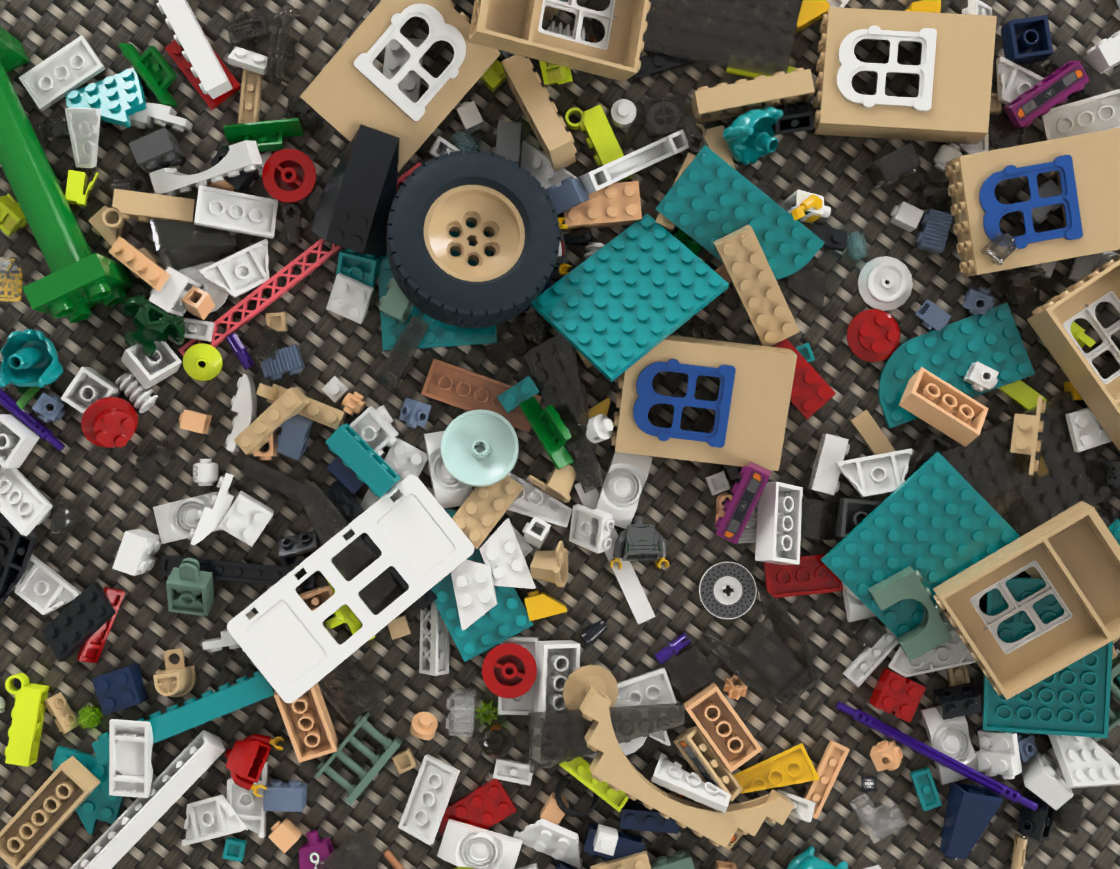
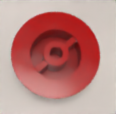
(289, 175)
(873, 335)
(109, 422)
(509, 670)

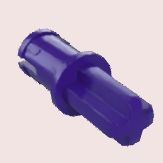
(240, 351)
(672, 649)

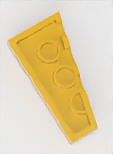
(783, 769)

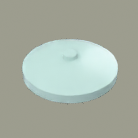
(479, 448)

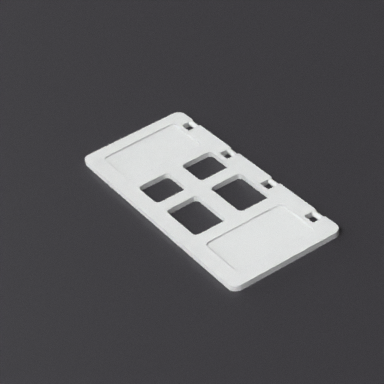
(290, 638)

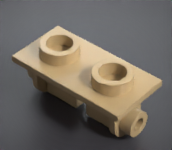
(61, 710)

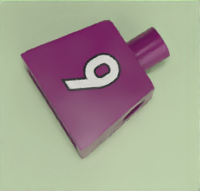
(314, 850)

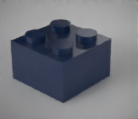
(1027, 40)
(120, 688)

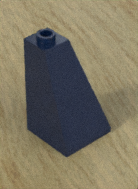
(966, 817)

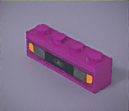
(1046, 93)
(743, 502)

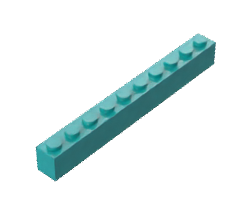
(198, 711)

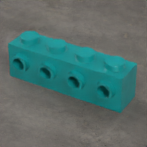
(362, 460)

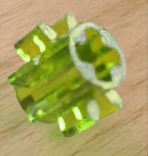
(490, 716)
(89, 717)

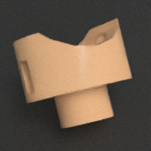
(424, 725)

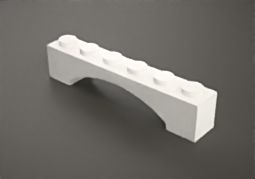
(239, 158)
(634, 162)

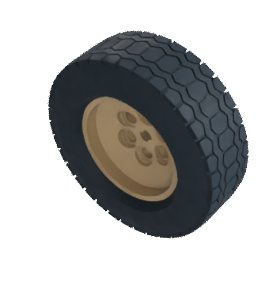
(497, 200)

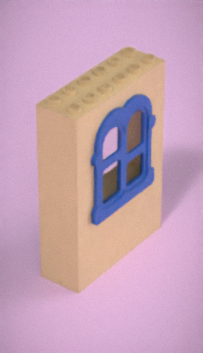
(1088, 194)
(748, 409)

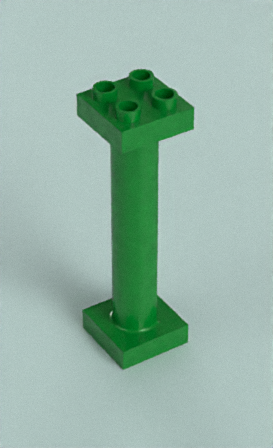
(77, 276)

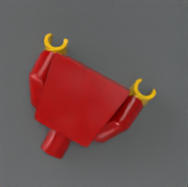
(248, 759)

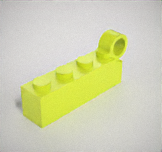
(599, 135)
(26, 720)

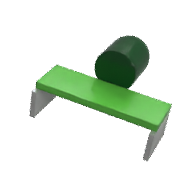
(28, 394)

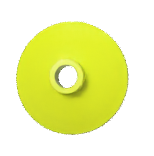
(205, 353)

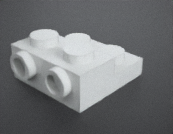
(375, 430)
(591, 528)
(998, 754)

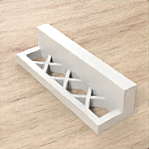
(439, 643)

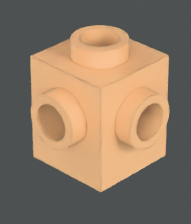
(886, 755)

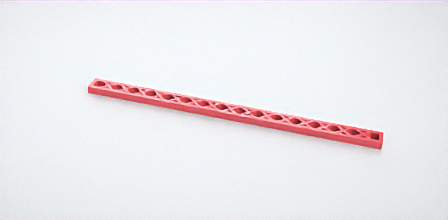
(274, 280)

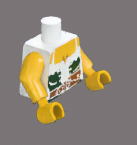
(806, 206)

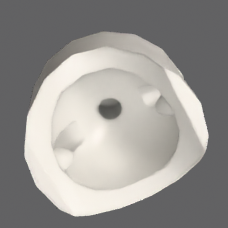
(623, 113)
(600, 427)

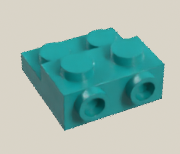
(358, 266)

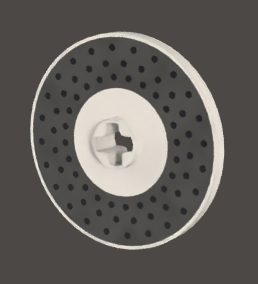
(718, 602)

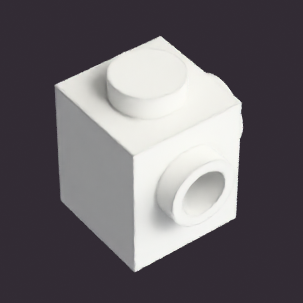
(981, 377)
(536, 532)

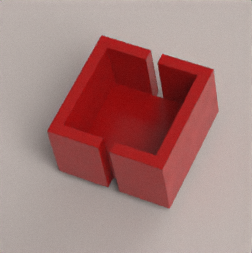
(897, 696)

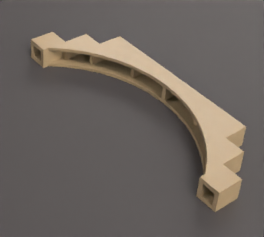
(614, 768)

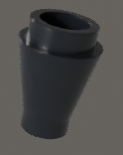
(578, 237)
(592, 632)

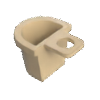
(558, 483)
(551, 565)
(177, 678)

